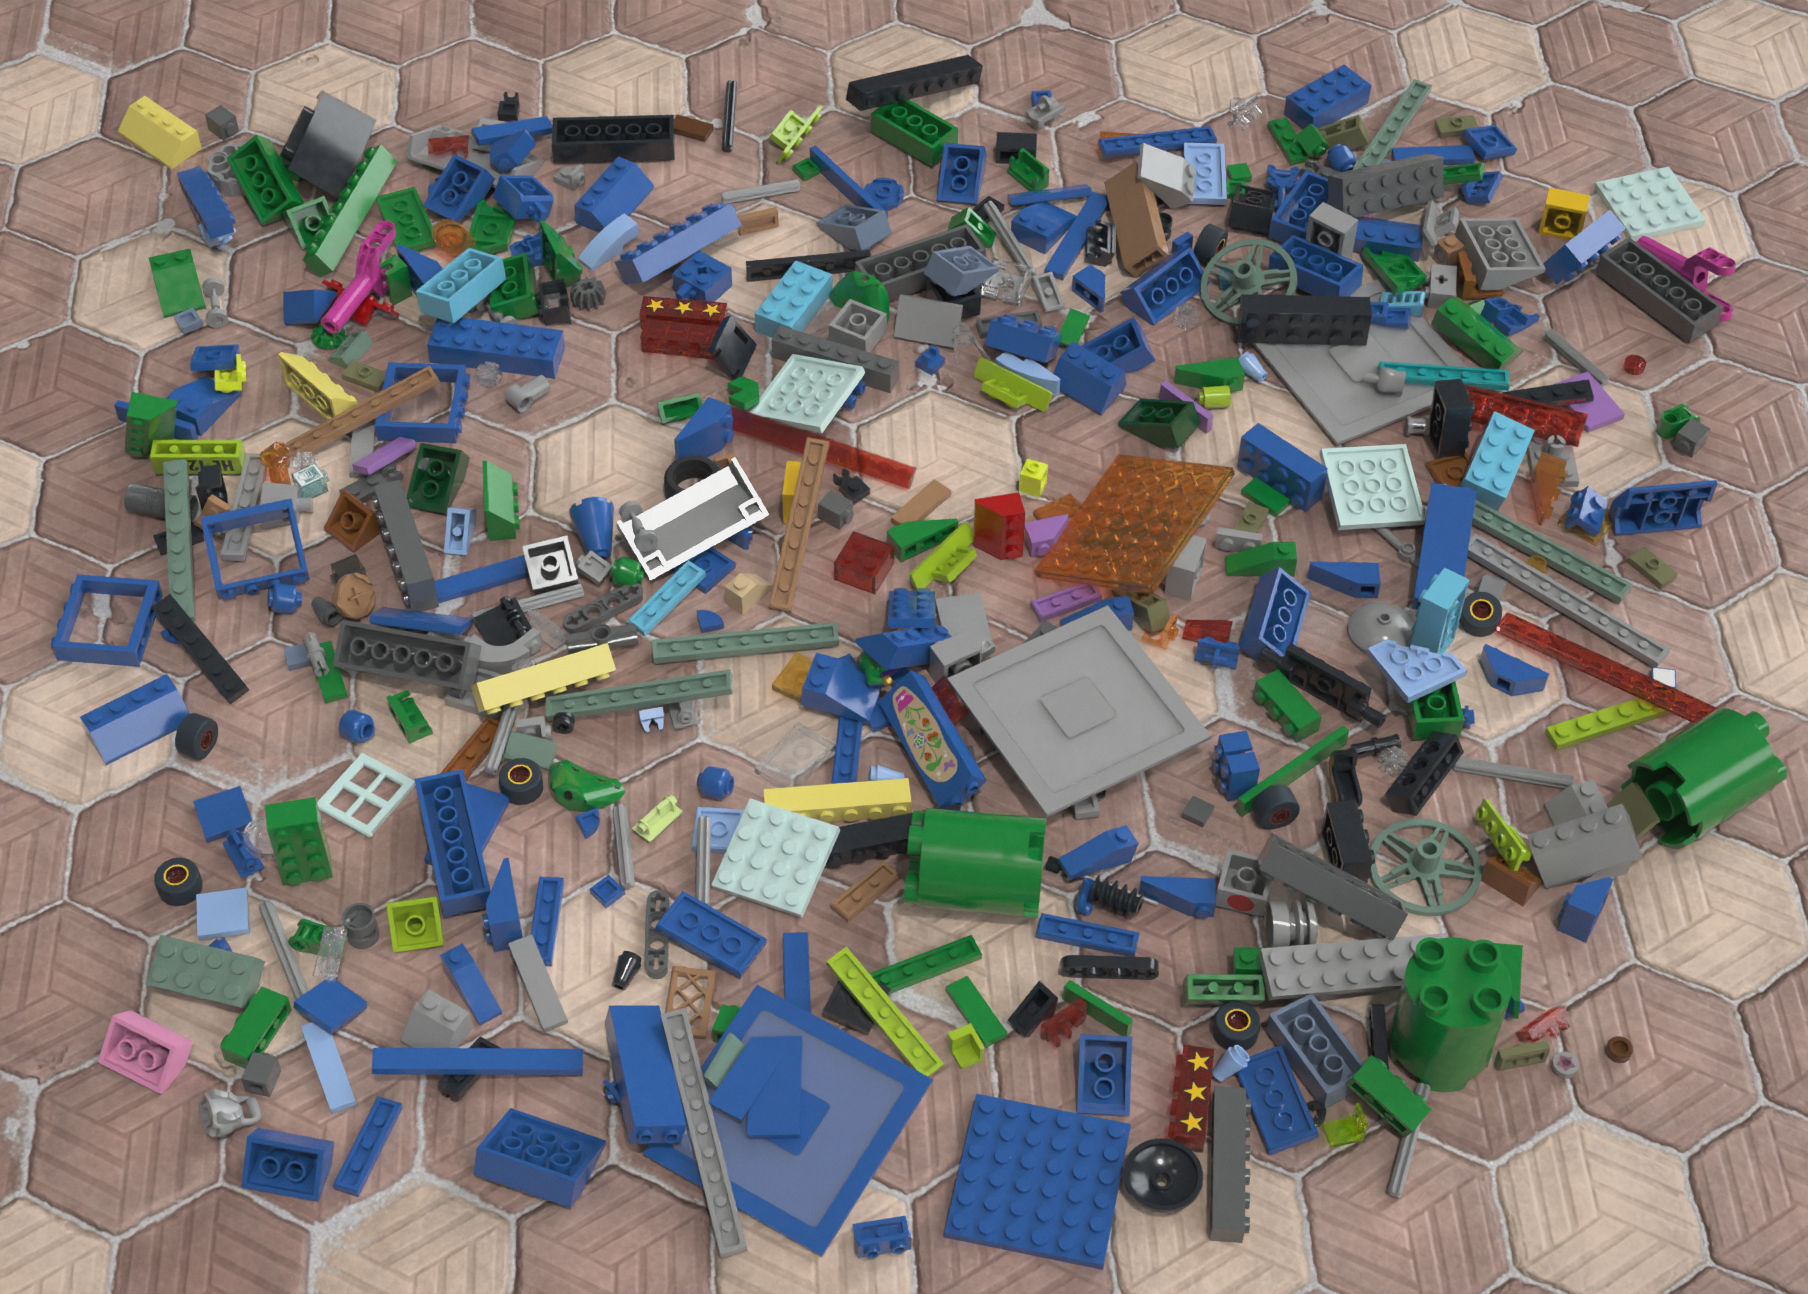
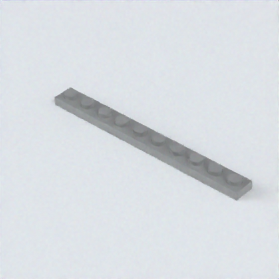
(1567, 601)
(704, 1133)

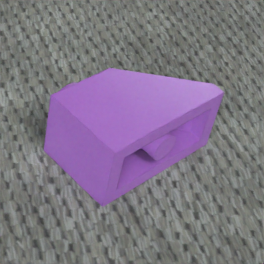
(1043, 533)

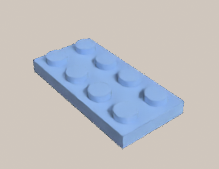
(1210, 172)

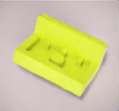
(231, 379)

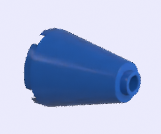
(594, 524)

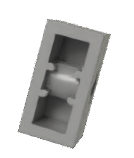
(1441, 285)

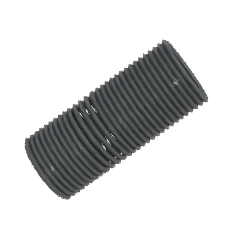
(151, 501)

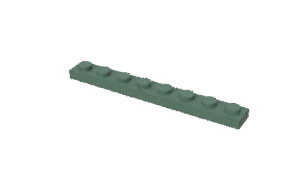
(1395, 124)
(179, 535)
(1554, 554)
(745, 642)
(641, 694)

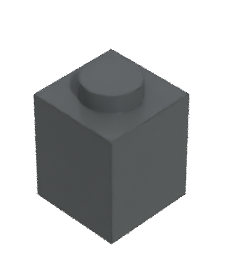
(222, 122)
(1691, 437)
(835, 510)
(261, 1074)

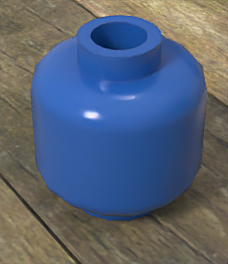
(1341, 158)
(284, 598)
(356, 726)
(715, 782)

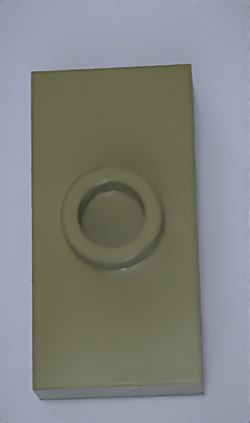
(1454, 126)
(364, 376)
(1252, 518)
(1652, 567)
(1521, 1055)

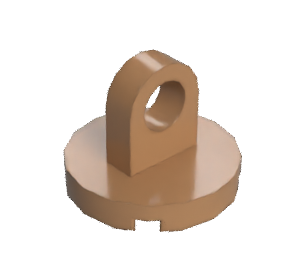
(354, 596)

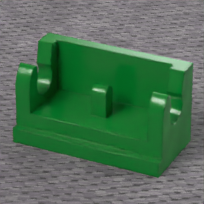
(1029, 171)
(397, 279)
(408, 717)

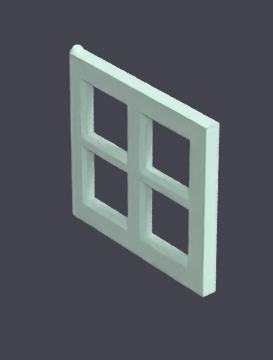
(385, 807)

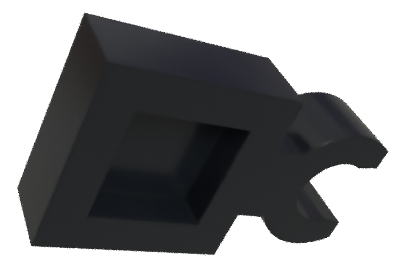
(509, 108)
(851, 488)

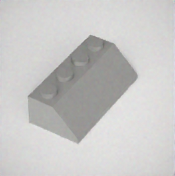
(1577, 802)
(1585, 846)

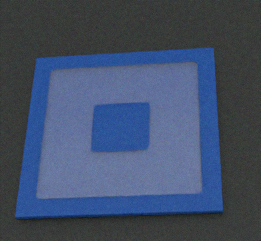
(849, 1121)

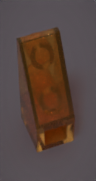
(1544, 484)

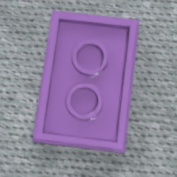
(1601, 410)

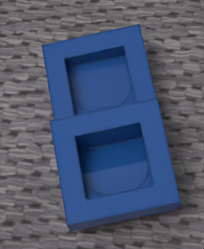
(1390, 317)

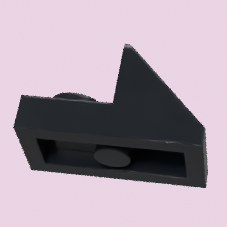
(1035, 1007)

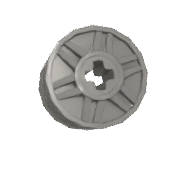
(1295, 926)

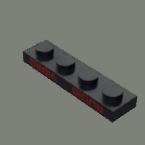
(1558, 394)

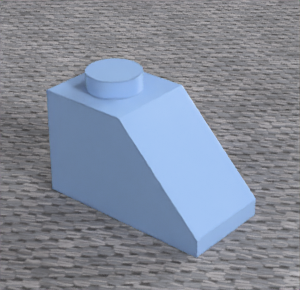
(459, 529)

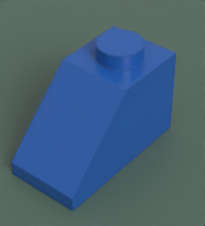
(511, 150)
(1090, 286)

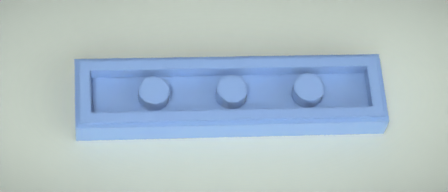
(329, 1068)

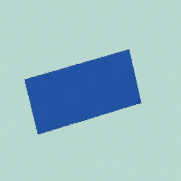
(745, 1080)

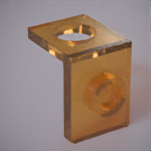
(1169, 634)

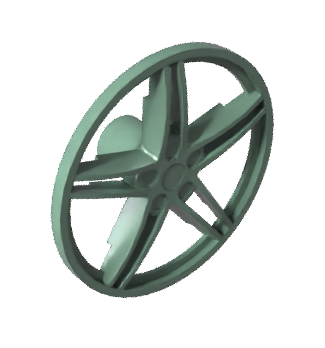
(1246, 277)
(1427, 865)

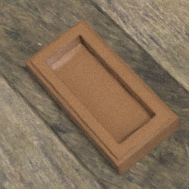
(758, 221)

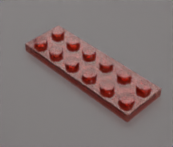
(1541, 417)

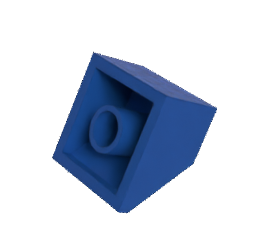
(1583, 908)

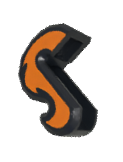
(1344, 776)

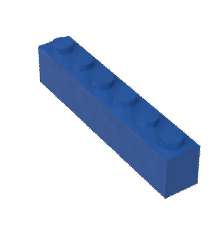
(206, 202)

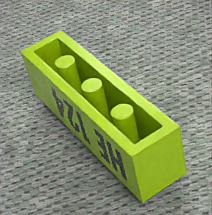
(199, 453)

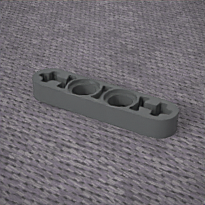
(600, 605)
(653, 935)

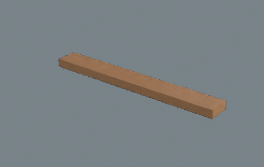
(363, 412)
(799, 525)

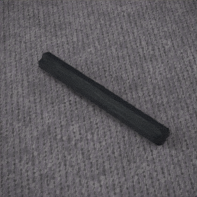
(729, 116)

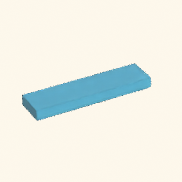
(667, 598)

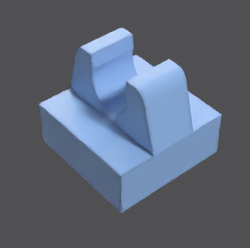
(649, 715)

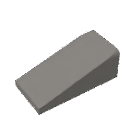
(1047, 292)

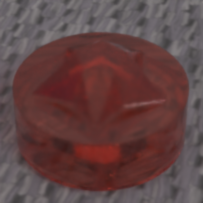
(1634, 364)

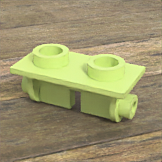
(658, 819)

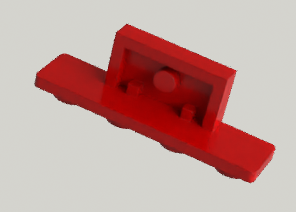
(366, 308)

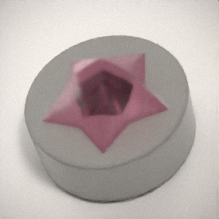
(1565, 1065)

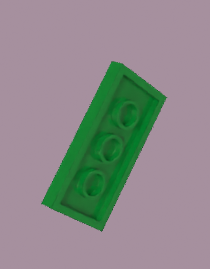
(409, 217)

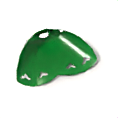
(861, 291)
(582, 786)

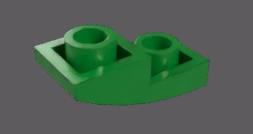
(1073, 327)

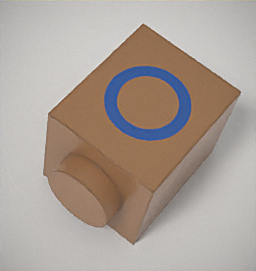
(1447, 249)

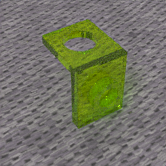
(1346, 1130)

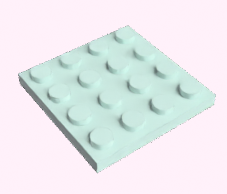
(1650, 203)
(808, 392)
(1372, 487)
(775, 857)

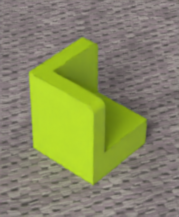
(965, 1046)

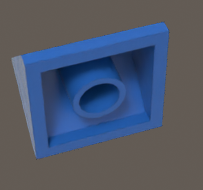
(306, 305)

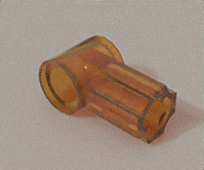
(275, 459)

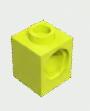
(1033, 478)

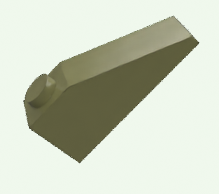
(1346, 132)
(1149, 609)

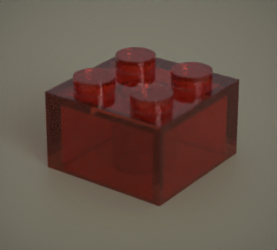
(864, 562)

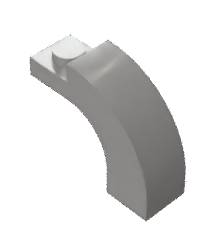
(502, 658)

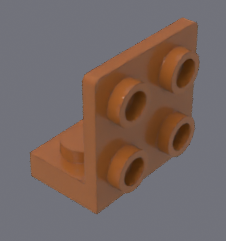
(1467, 281)

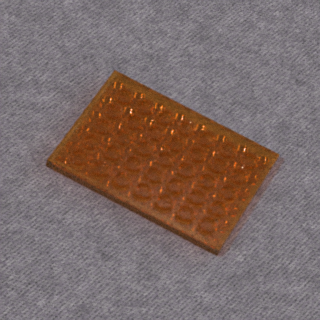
(1135, 523)

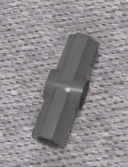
(600, 635)

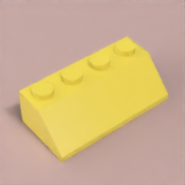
(159, 133)
(314, 386)

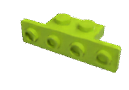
(790, 130)
(1010, 387)
(947, 559)
(1502, 836)

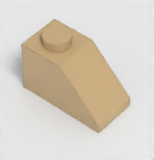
(746, 591)

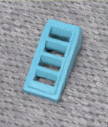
(1407, 299)

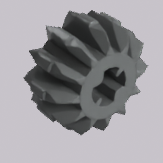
(587, 293)

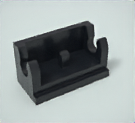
(1101, 243)

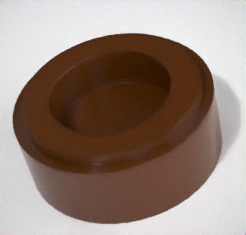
(1619, 1049)

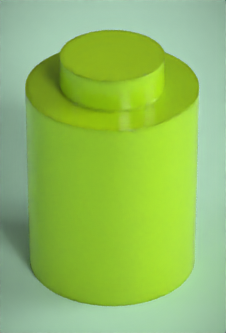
(1214, 397)

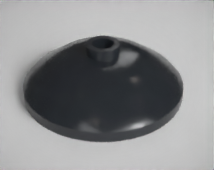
(1167, 1163)

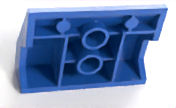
(1660, 507)

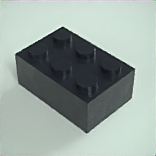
(1450, 418)
(1347, 839)

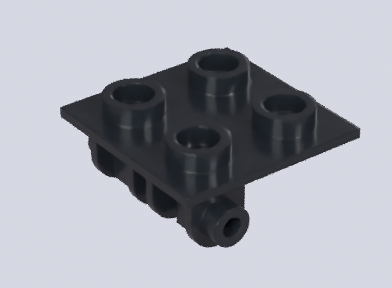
(503, 623)

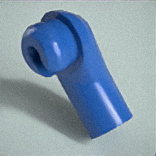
(1082, 903)

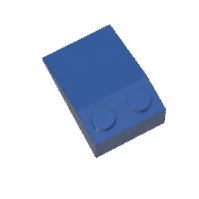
(961, 173)
(459, 188)
(1041, 225)
(419, 266)
(1123, 346)
(201, 403)
(706, 431)
(839, 689)
(502, 915)
(1104, 1074)

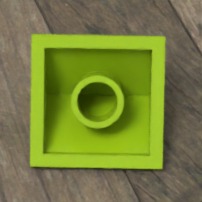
(415, 924)

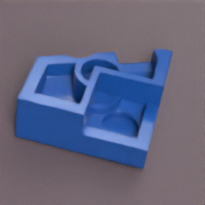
(531, 245)
(1507, 315)

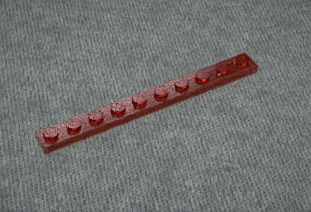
(838, 452)
(1603, 668)

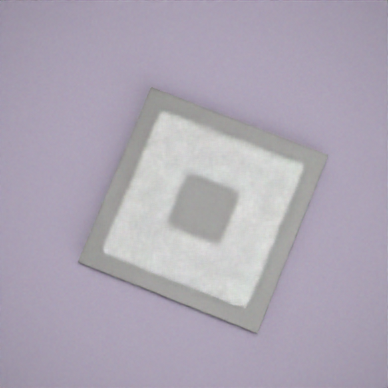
(1333, 376)
(1078, 710)

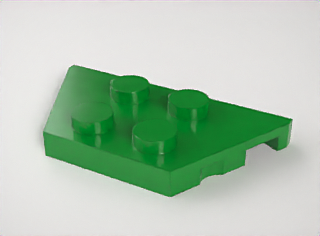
(491, 228)
(1396, 270)

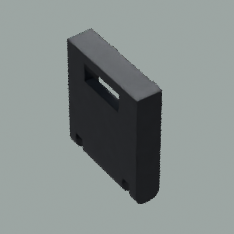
(734, 347)

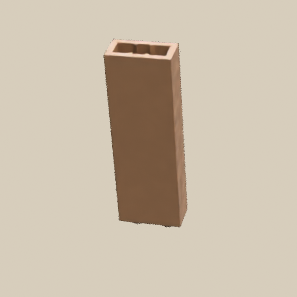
(1136, 221)

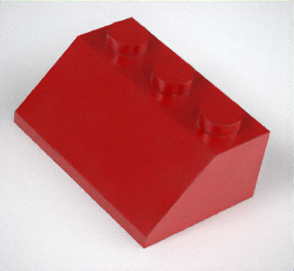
(999, 525)

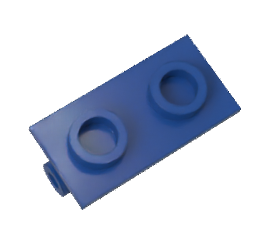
(243, 861)

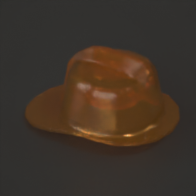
(452, 237)

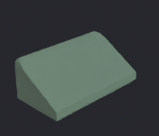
(351, 349)
(532, 748)
(723, 1061)

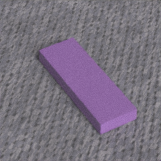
(1170, 392)
(384, 455)
(1065, 601)

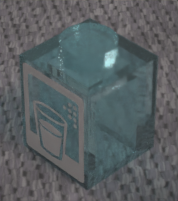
(311, 481)

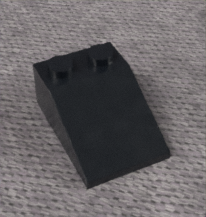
(1252, 209)

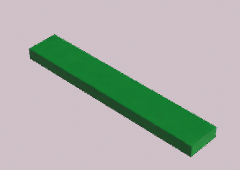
(1296, 767)
(928, 964)

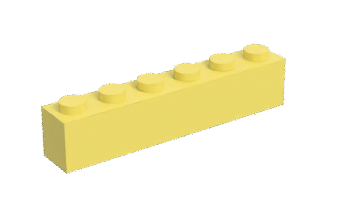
(543, 677)
(844, 800)

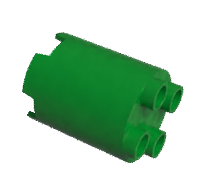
(1707, 774)
(975, 862)
(1449, 1011)

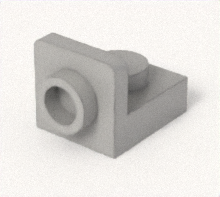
(570, 177)
(593, 567)
(534, 727)

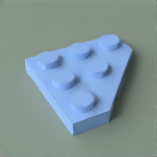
(1415, 669)

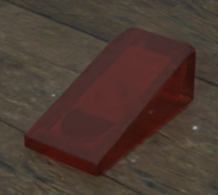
(1216, 629)

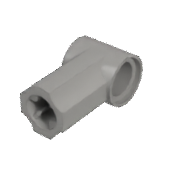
(523, 396)

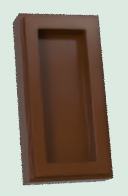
(692, 128)

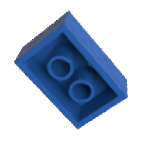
(1023, 338)

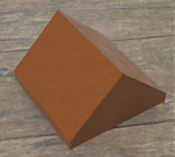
(352, 522)
(1515, 885)

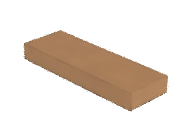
(922, 504)
(865, 891)

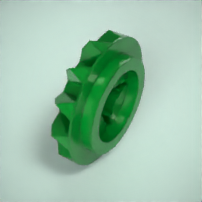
(325, 341)

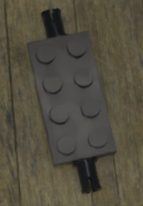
(1325, 683)

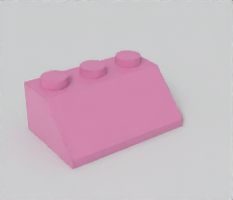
(144, 1050)

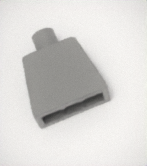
(276, 492)

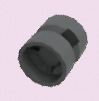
(361, 925)

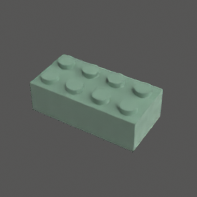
(205, 972)

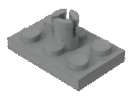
(1556, 449)

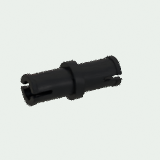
(1376, 745)

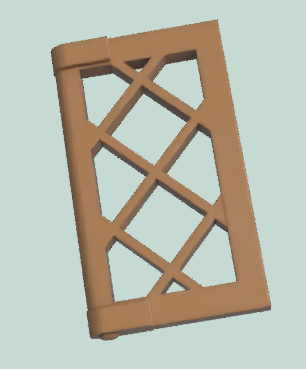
(692, 975)

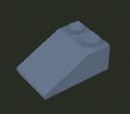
(856, 226)
(959, 269)

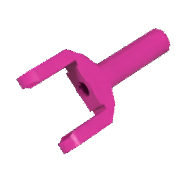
(1695, 268)
(367, 278)

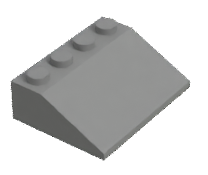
(1498, 251)

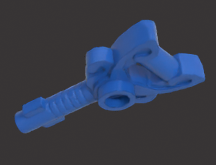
(1281, 181)

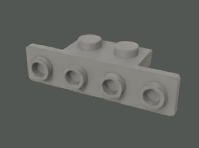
(1438, 224)

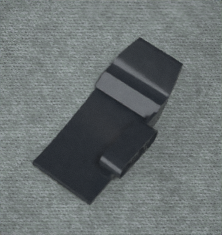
(327, 143)

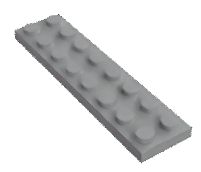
(1337, 966)

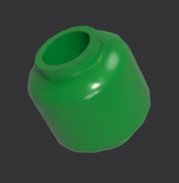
(626, 572)

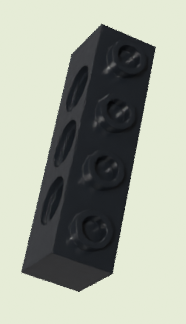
(1424, 773)

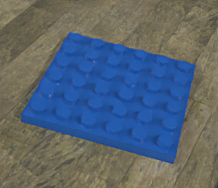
(1038, 1181)

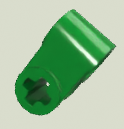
(1673, 420)
(307, 937)

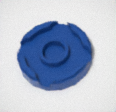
(886, 192)

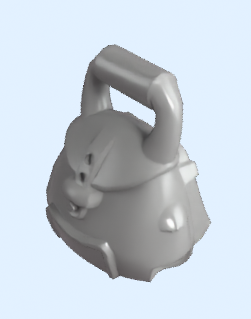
(223, 1113)

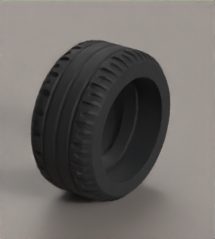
(687, 468)

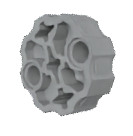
(222, 173)

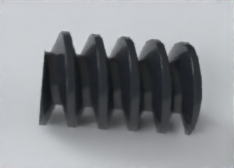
(1116, 897)

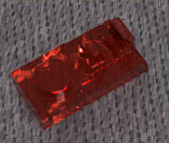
(440, 146)
(1545, 1022)
(1061, 1023)

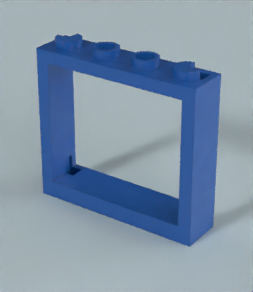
(426, 432)
(247, 517)
(100, 653)

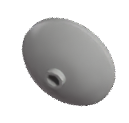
(1377, 623)

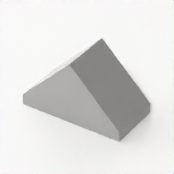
(1493, 586)

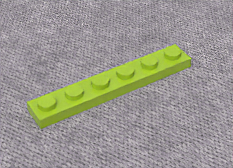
(1602, 722)
(884, 1013)

